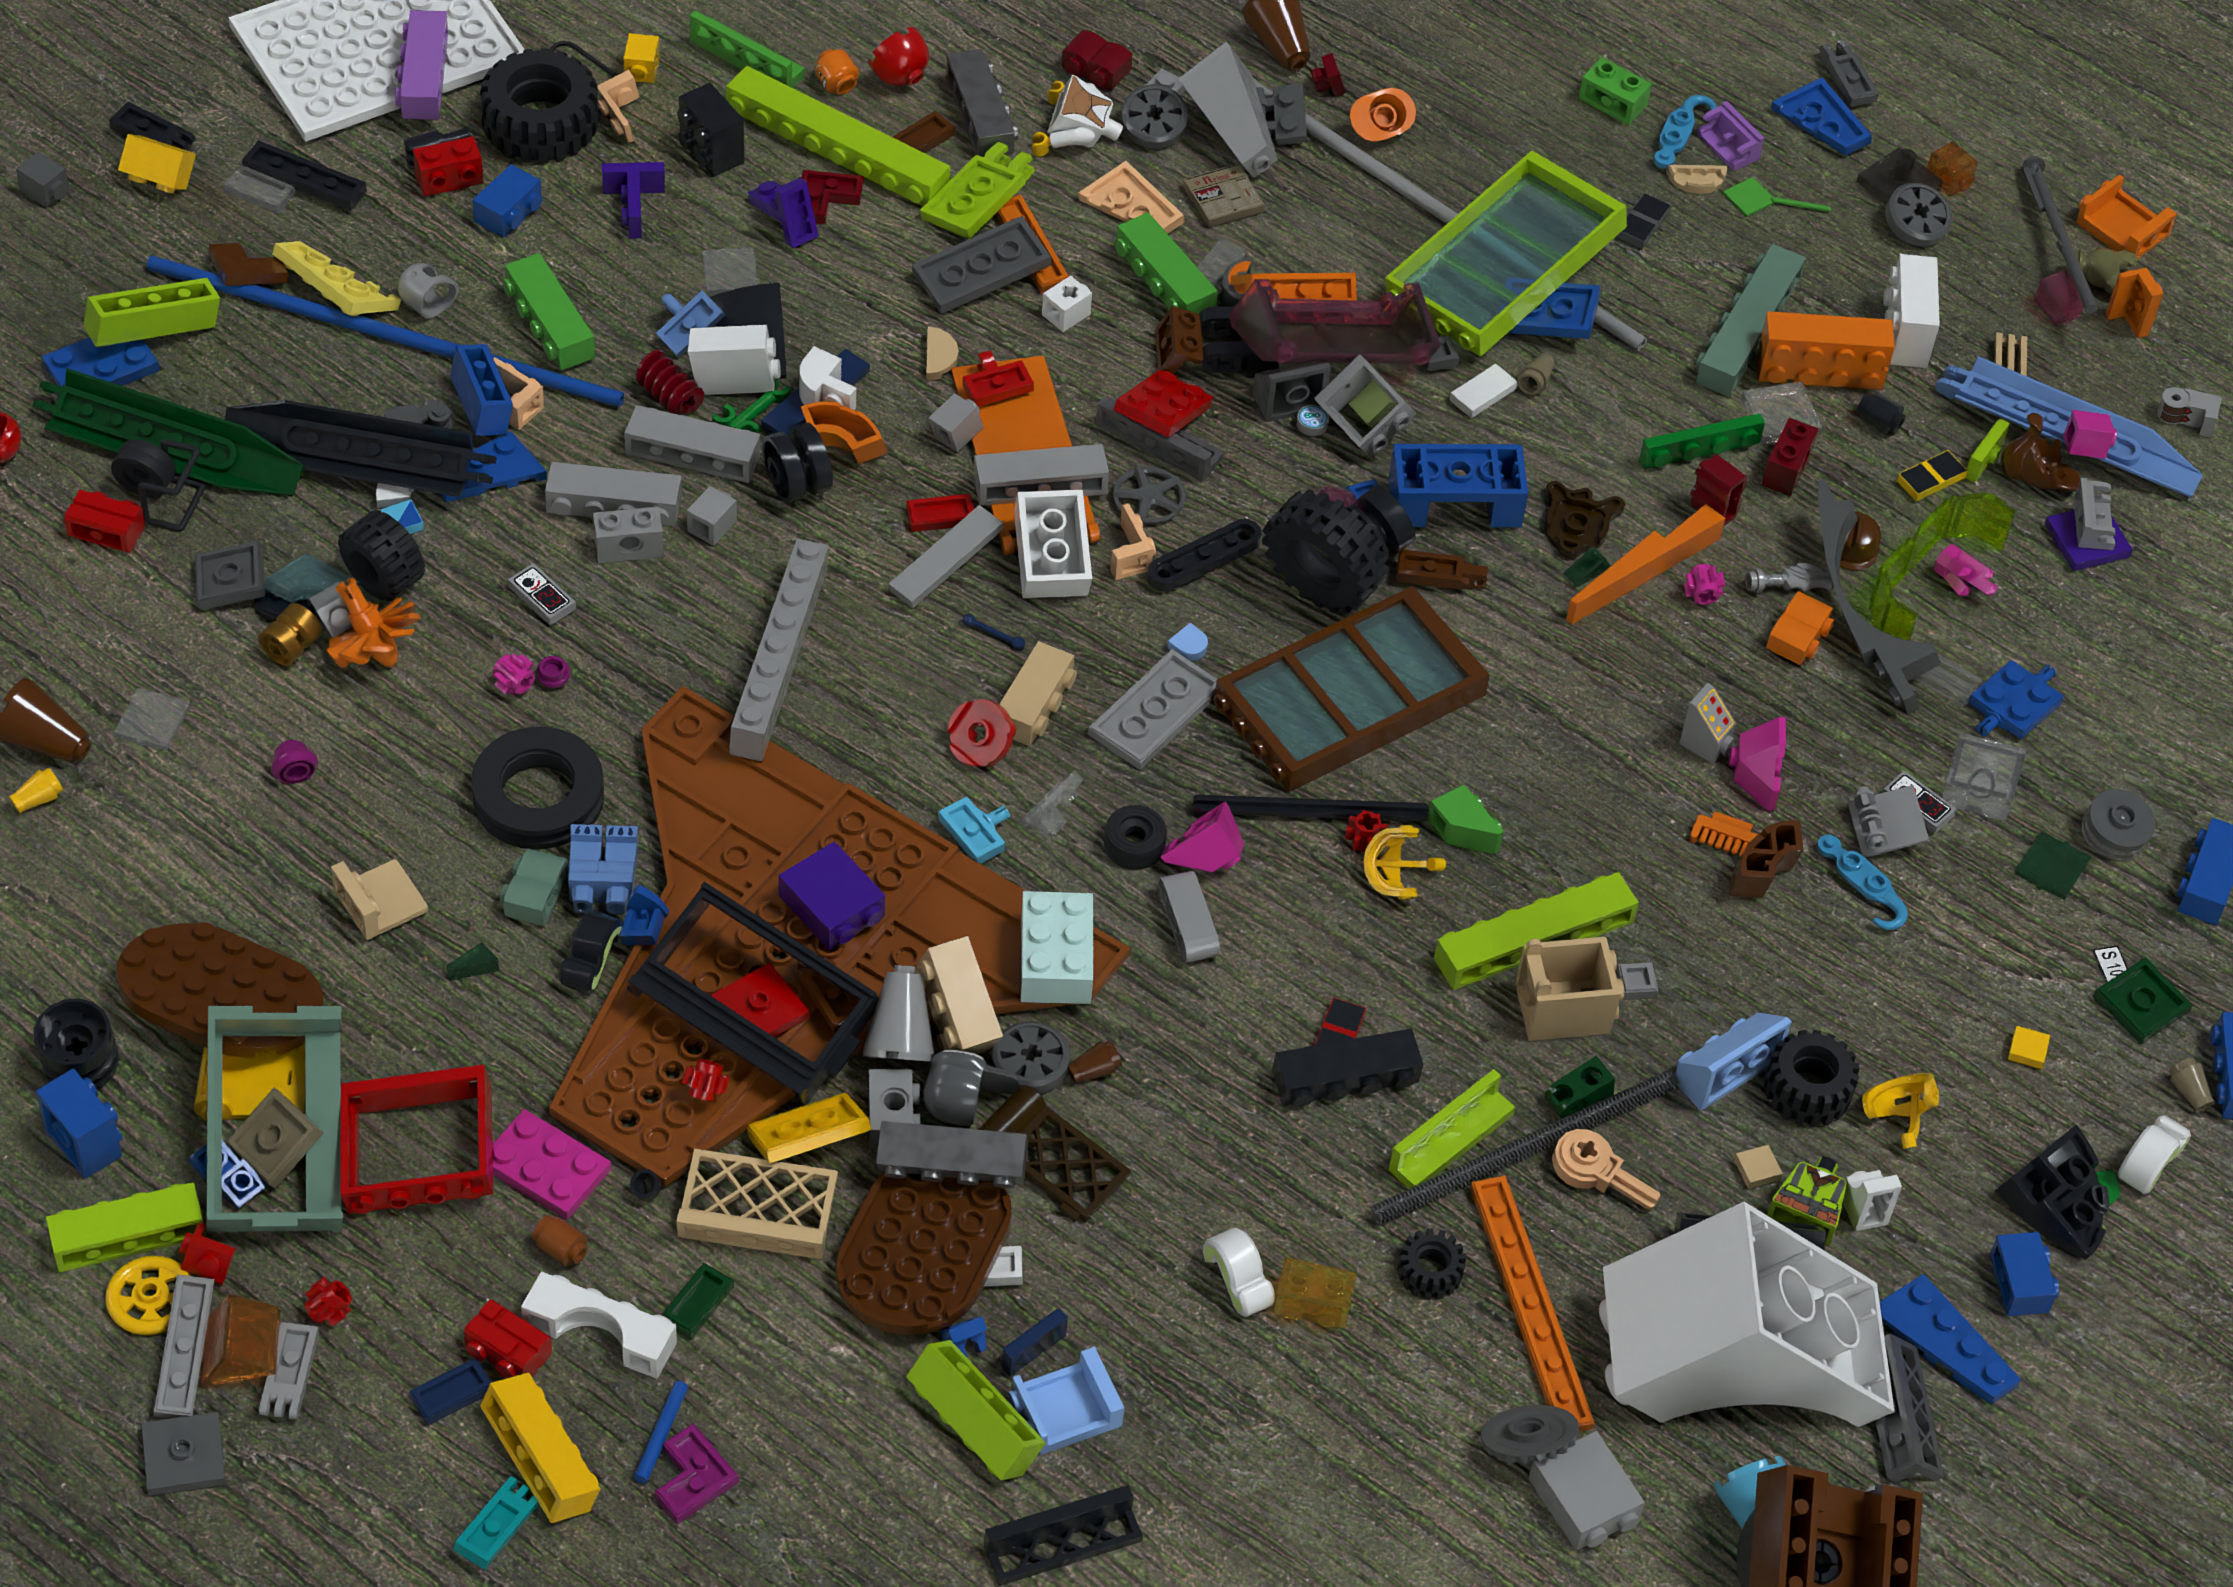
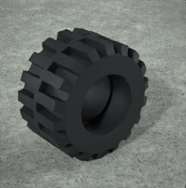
(381, 555)
(1817, 1056)

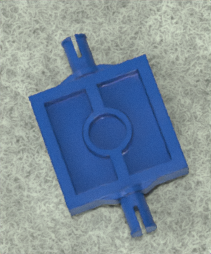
(2015, 699)

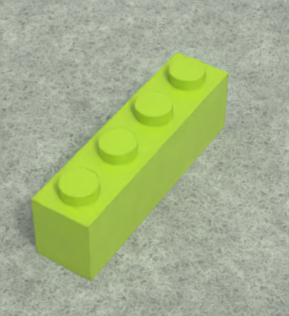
(151, 312)
(124, 1226)
(975, 1410)

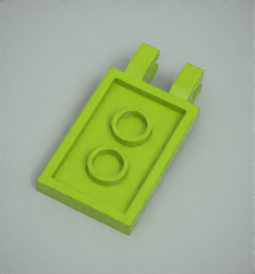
(978, 191)

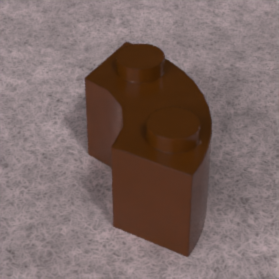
(1768, 853)

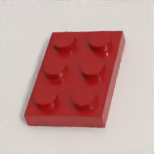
(1163, 403)

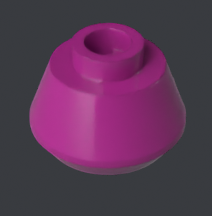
(293, 762)

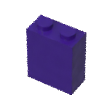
(832, 895)

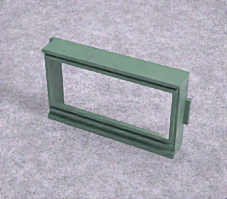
(322, 1106)

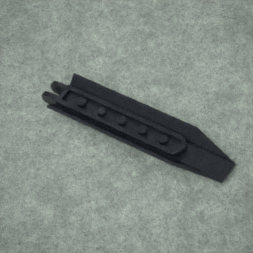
(366, 445)

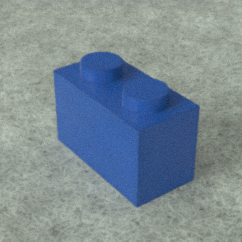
(507, 201)
(2024, 1274)

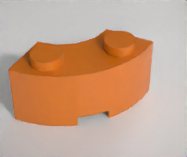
(845, 429)

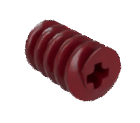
(669, 384)

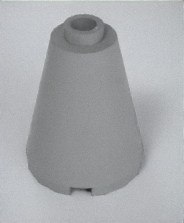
(900, 1019)

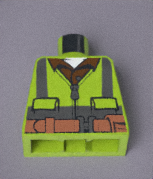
(1811, 1196)

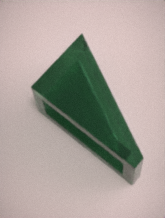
(1587, 567)
(472, 963)

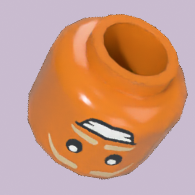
(836, 71)

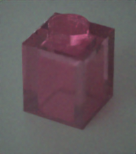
(2059, 298)

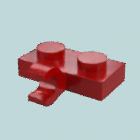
(996, 382)

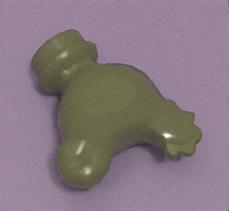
(2104, 266)

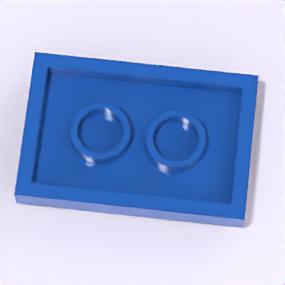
(1564, 313)
(113, 363)

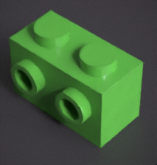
(1615, 91)

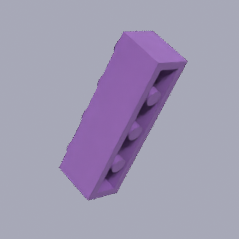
(423, 65)

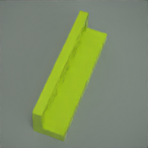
(1451, 1132)

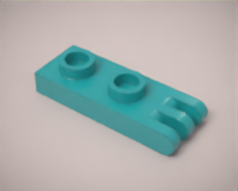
(496, 1524)

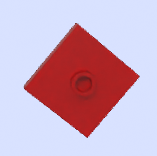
(764, 1000)

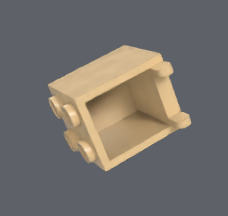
(1568, 988)

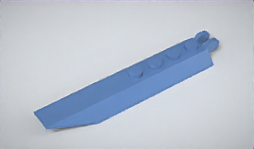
(2016, 396)

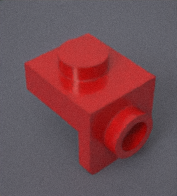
(206, 1256)

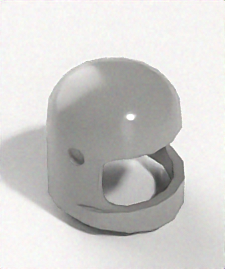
(418, 284)

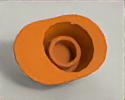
(1382, 114)

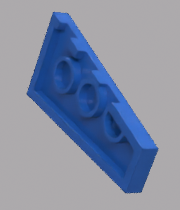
(1936, 1327)

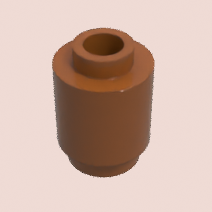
(560, 1240)

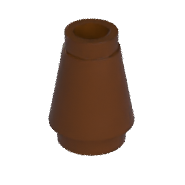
(1095, 1062)

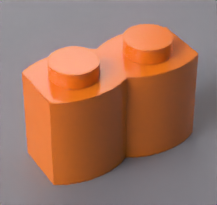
(1799, 629)

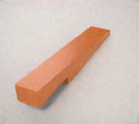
(1647, 561)

